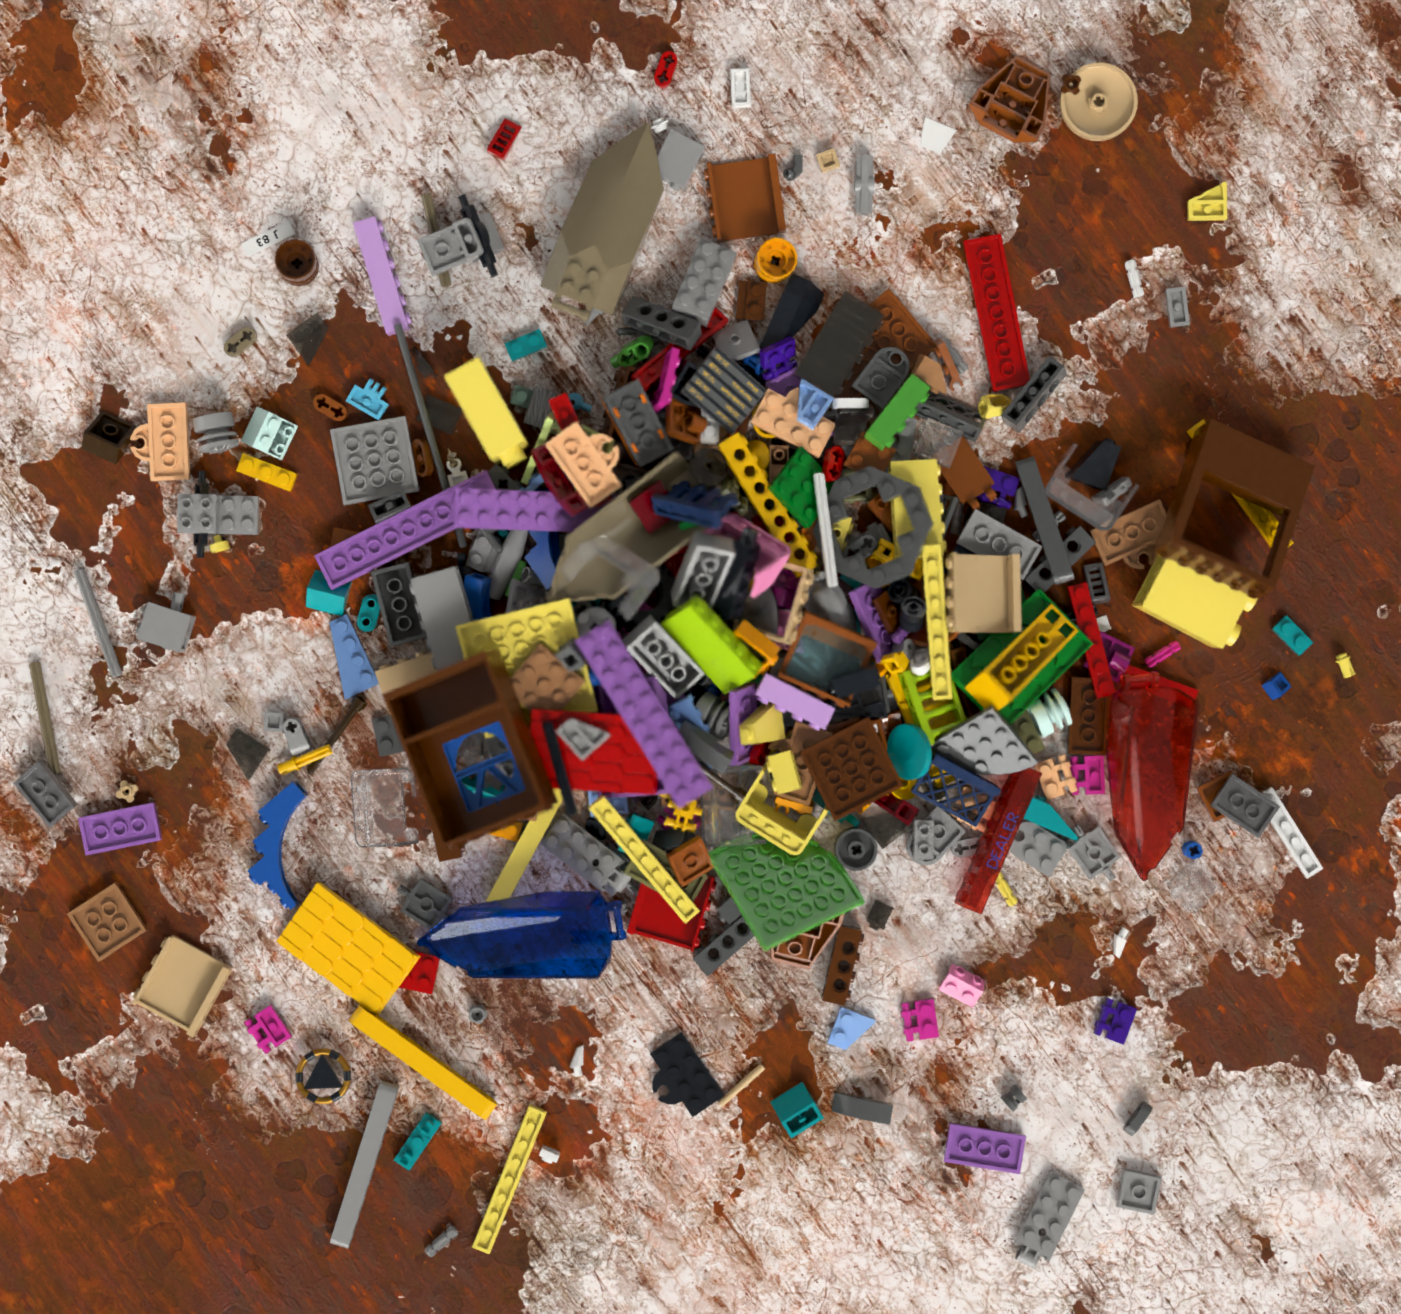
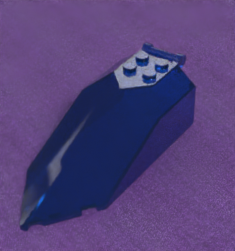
(530, 936)

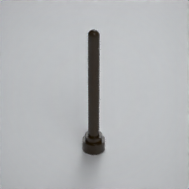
(357, 705)
(737, 793)

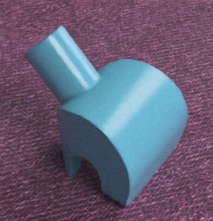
(579, 404)

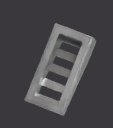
(1106, 596)

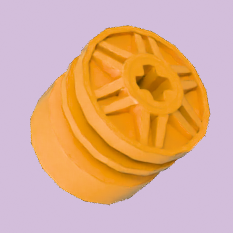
(779, 250)

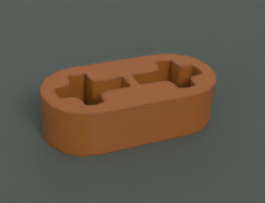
(333, 404)

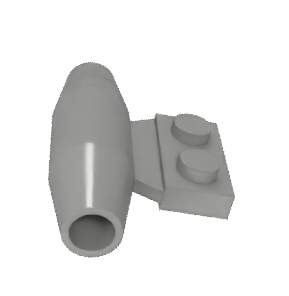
(502, 564)

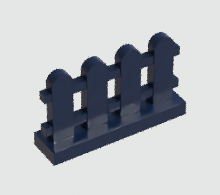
(689, 509)

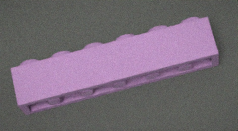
(381, 274)

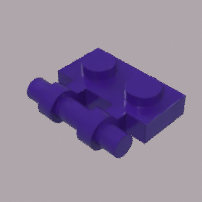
(778, 353)
(1004, 484)
(1120, 1023)

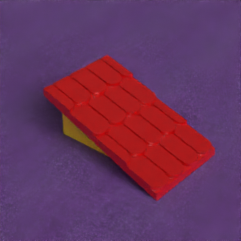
(612, 767)

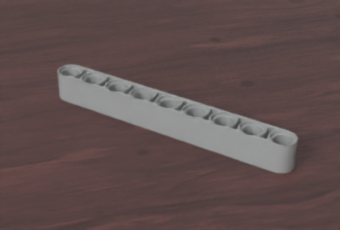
(364, 1164)

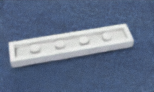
(1293, 838)

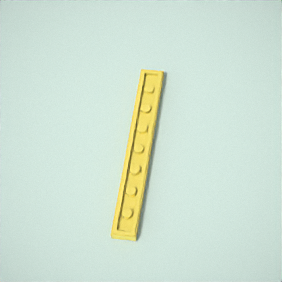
(936, 621)
(643, 859)
(509, 1179)

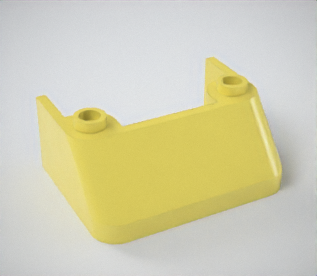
(773, 825)

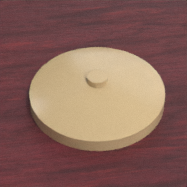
(1104, 102)

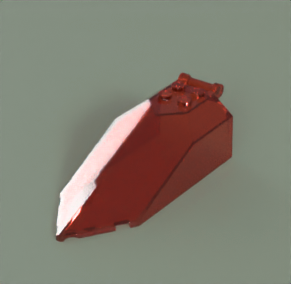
(1149, 766)

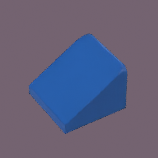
(1276, 686)

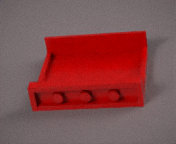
(658, 921)

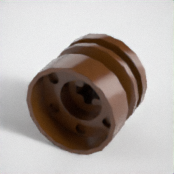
(287, 257)

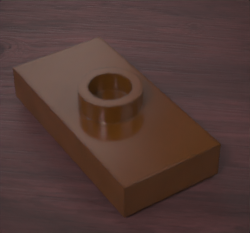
(886, 611)

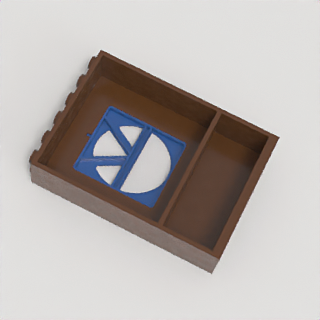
(434, 720)

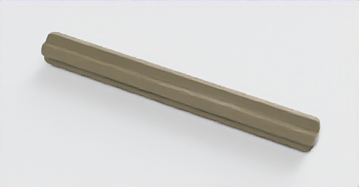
(434, 227)

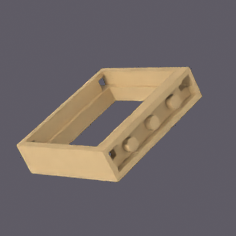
(796, 612)

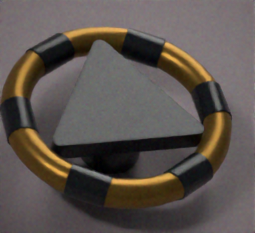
(323, 1076)

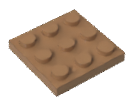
(545, 682)
(107, 922)

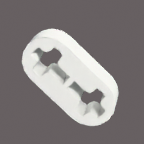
(850, 403)

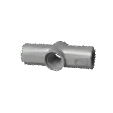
(864, 185)

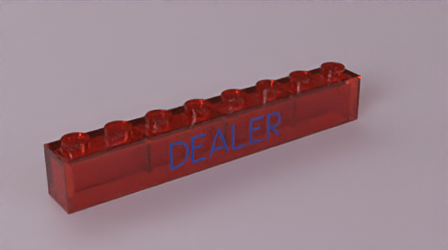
(997, 839)

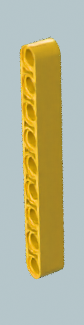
(423, 1062)

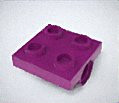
(785, 589)
(1117, 655)

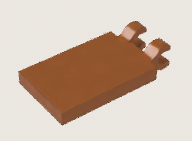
(968, 476)

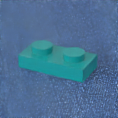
(525, 345)
(1292, 635)

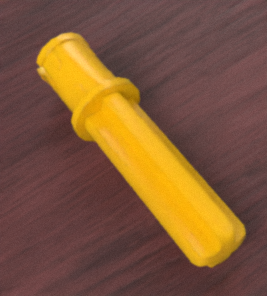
(297, 762)

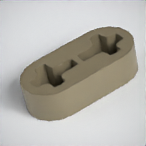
(243, 346)

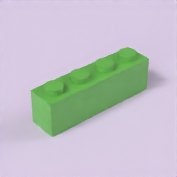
(897, 411)

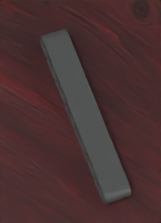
(1044, 520)

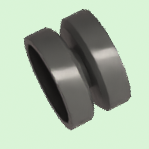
(863, 857)

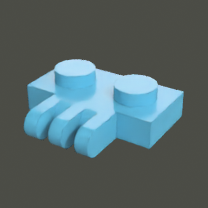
(369, 399)

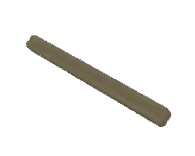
(44, 717)

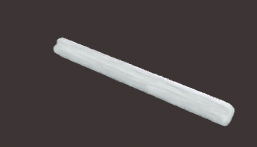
(825, 530)

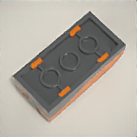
(636, 423)

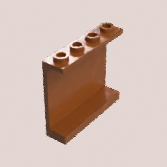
(745, 199)

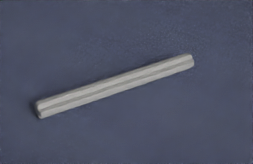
(98, 622)

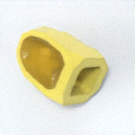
(993, 405)

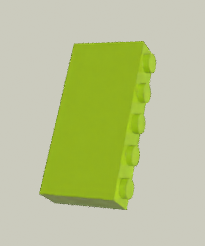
(711, 644)

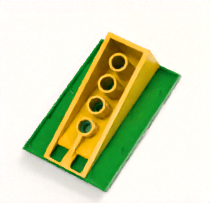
(1021, 666)

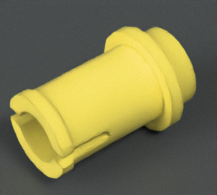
(1345, 665)

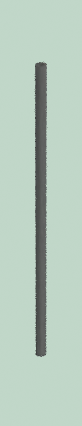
(425, 419)

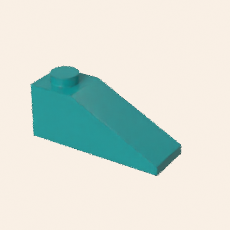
(1047, 817)

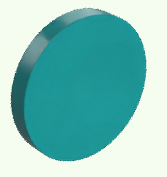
(909, 751)

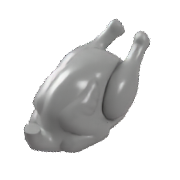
(830, 602)

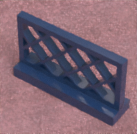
(967, 777)

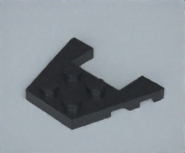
(857, 709)

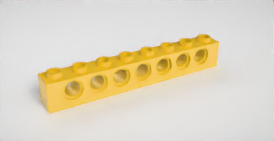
(757, 500)

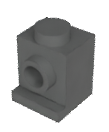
(569, 661)

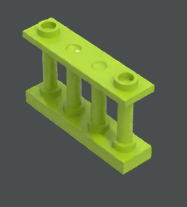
(921, 716)

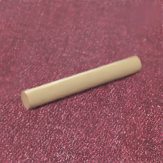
(741, 1085)

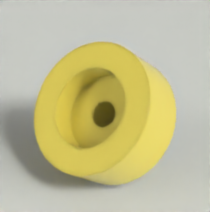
(219, 545)

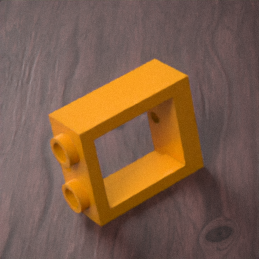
(760, 643)

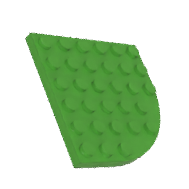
(783, 891)

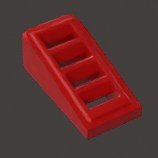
(497, 153)

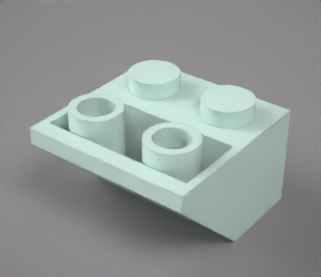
(269, 433)

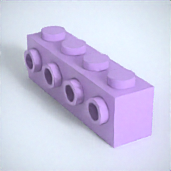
(795, 701)

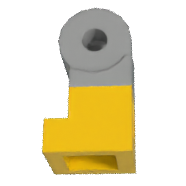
(899, 656)

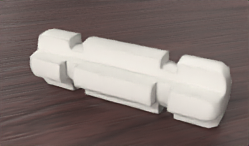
(1134, 278)

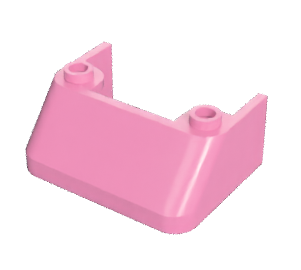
(772, 551)

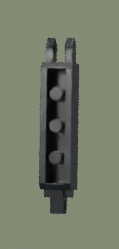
(735, 586)

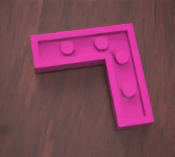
(663, 395)

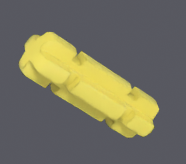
(1005, 890)

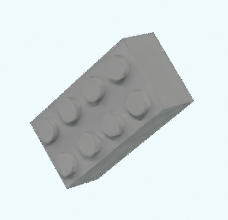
(704, 281)
(703, 569)
(662, 657)

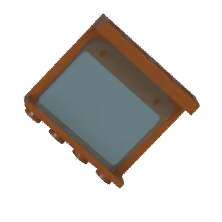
(822, 652)

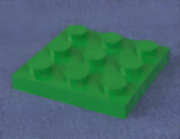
(796, 487)

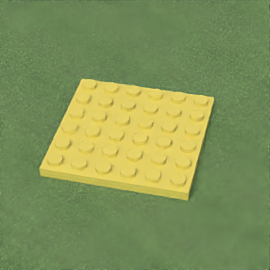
(518, 636)

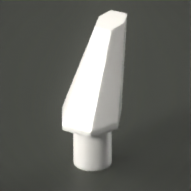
(1119, 942)
(577, 1061)

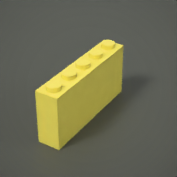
(924, 475)

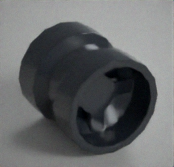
(628, 481)

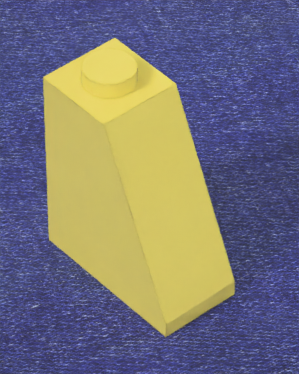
(762, 725)

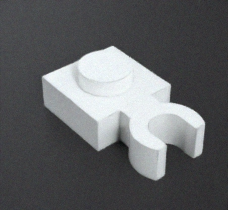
(456, 476)

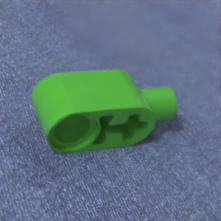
(625, 359)

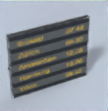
(723, 390)

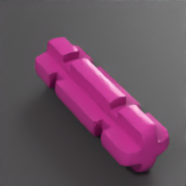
(1162, 654)

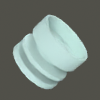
(1049, 712)

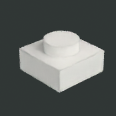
(549, 1154)

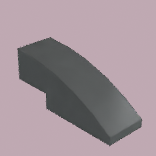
(706, 747)
(862, 1108)

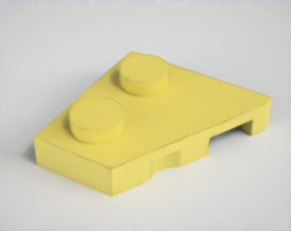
(1209, 205)

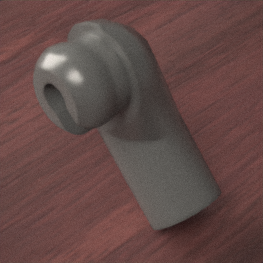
(795, 170)

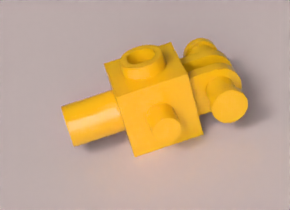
(684, 812)

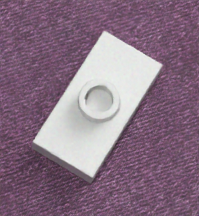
(740, 87)

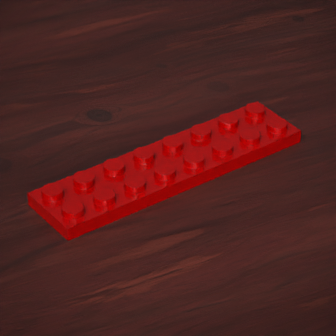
(996, 312)

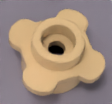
(124, 785)

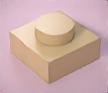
(828, 160)

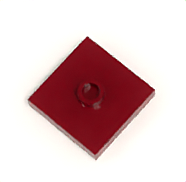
(644, 510)

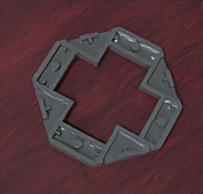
(909, 543)

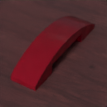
(557, 481)
(898, 808)

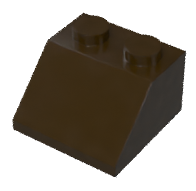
(108, 437)

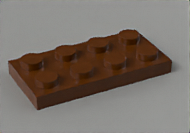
(1089, 719)

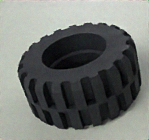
(659, 613)

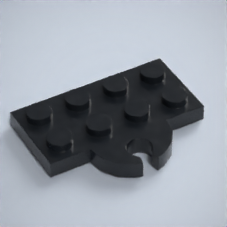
(684, 1076)

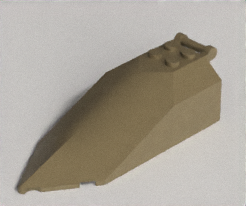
(606, 227)
(619, 522)

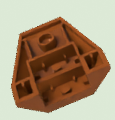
(1014, 101)
(806, 947)

